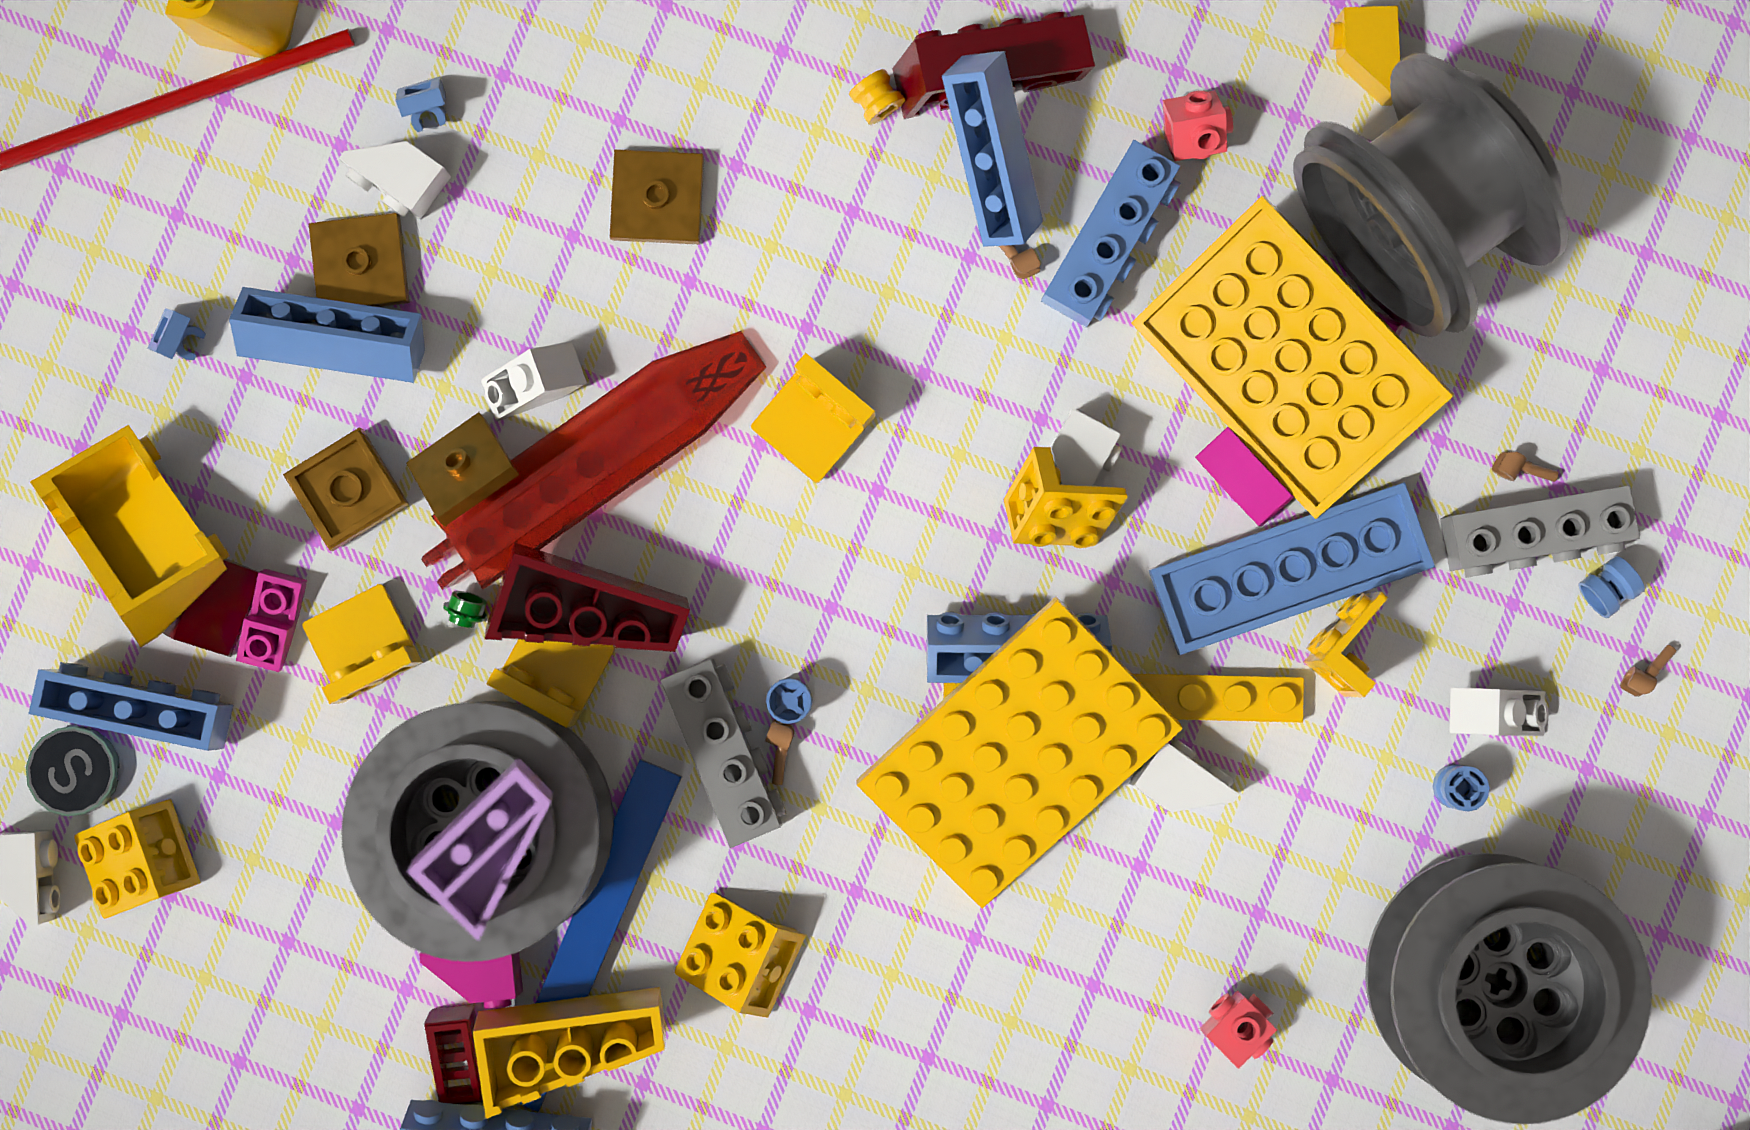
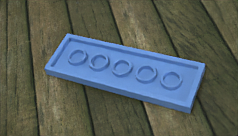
(1291, 569)

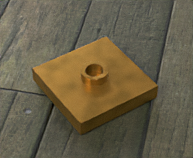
(656, 197)
(360, 260)
(462, 469)
(345, 489)

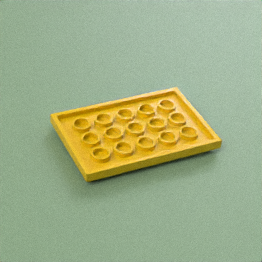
(1291, 357)
(1019, 753)

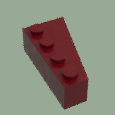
(1036, 54)
(582, 605)

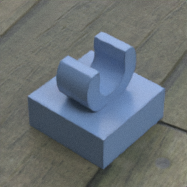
(422, 97)
(170, 334)

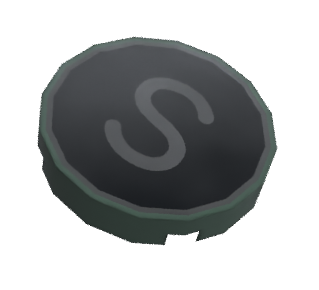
(72, 771)

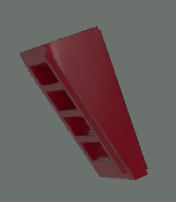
(452, 1026)

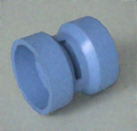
(1611, 587)
(783, 701)
(1450, 787)

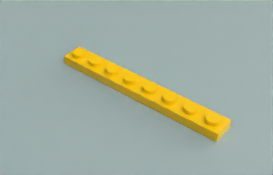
(1222, 696)

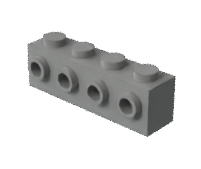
(1540, 528)
(722, 752)

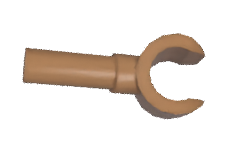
(1024, 263)
(1511, 463)
(1640, 682)
(780, 735)

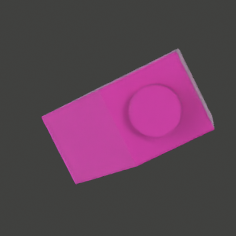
(480, 981)

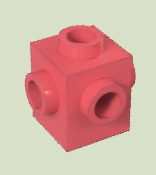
(1196, 125)
(1248, 1041)

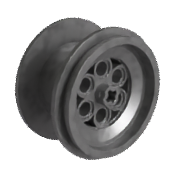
(1433, 194)
(398, 810)
(1554, 1055)

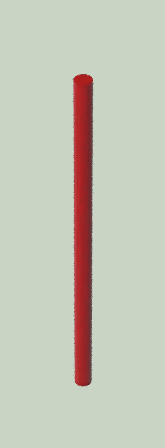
(176, 99)

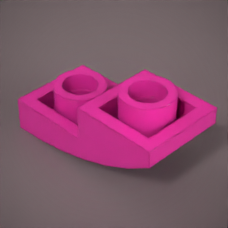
(1244, 477)
(272, 620)

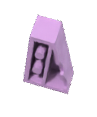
(481, 848)

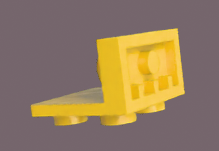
(813, 419)
(1057, 514)
(360, 644)
(1348, 672)
(552, 677)
(136, 858)
(739, 956)

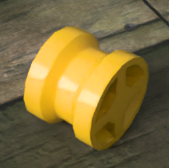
(876, 96)

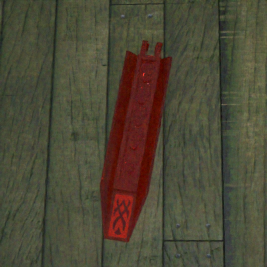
(599, 455)

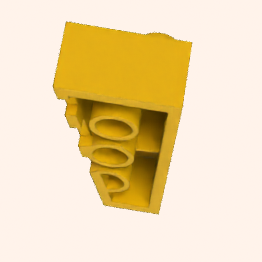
(562, 1042)

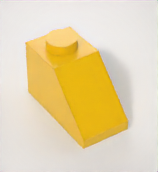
(1367, 47)

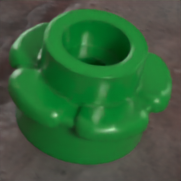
(465, 609)

